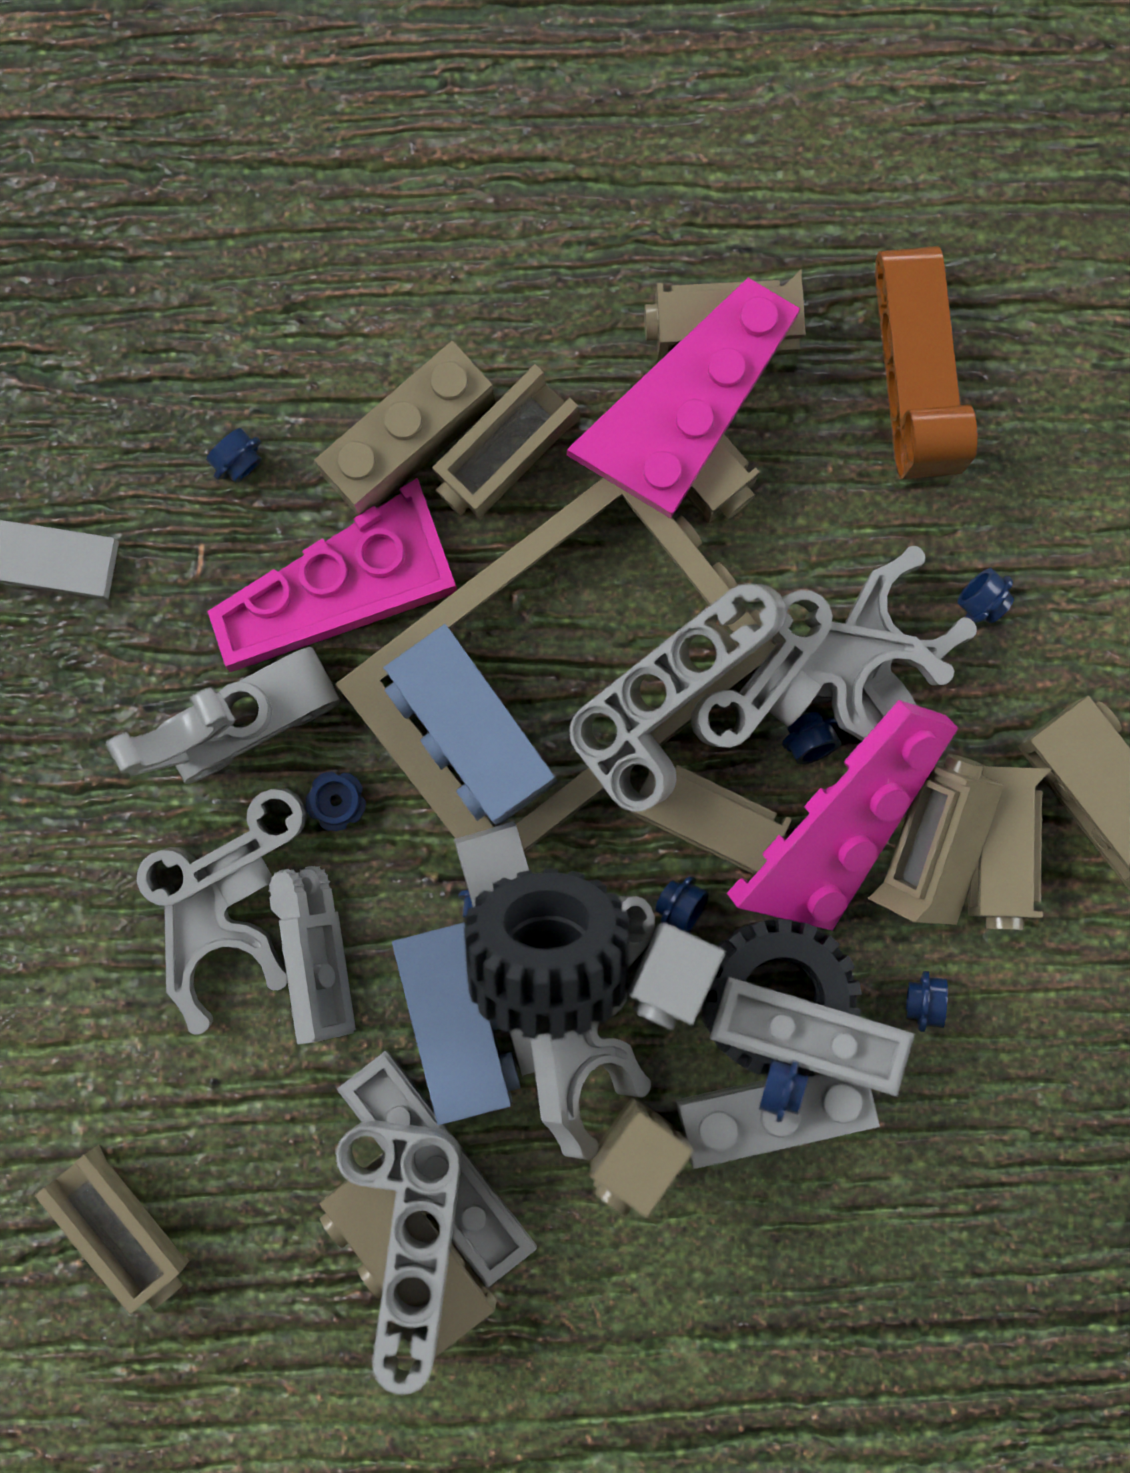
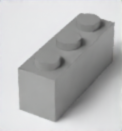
(673, 976)
(731, 1126)

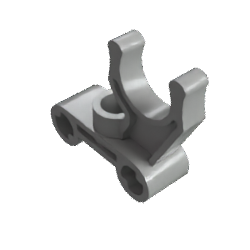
(870, 611)
(799, 667)
(204, 735)
(199, 911)
(566, 1063)

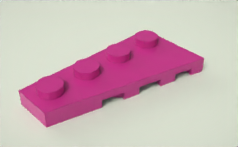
(679, 411)
(353, 579)
(849, 823)

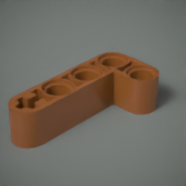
(927, 422)

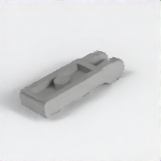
(312, 954)

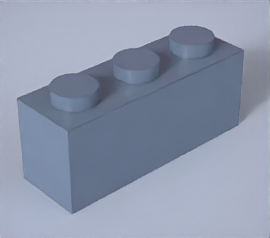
(467, 727)
(453, 1039)

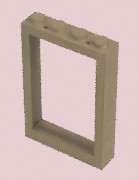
(402, 738)

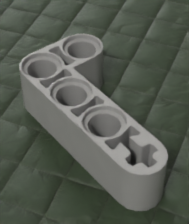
(682, 682)
(405, 1254)

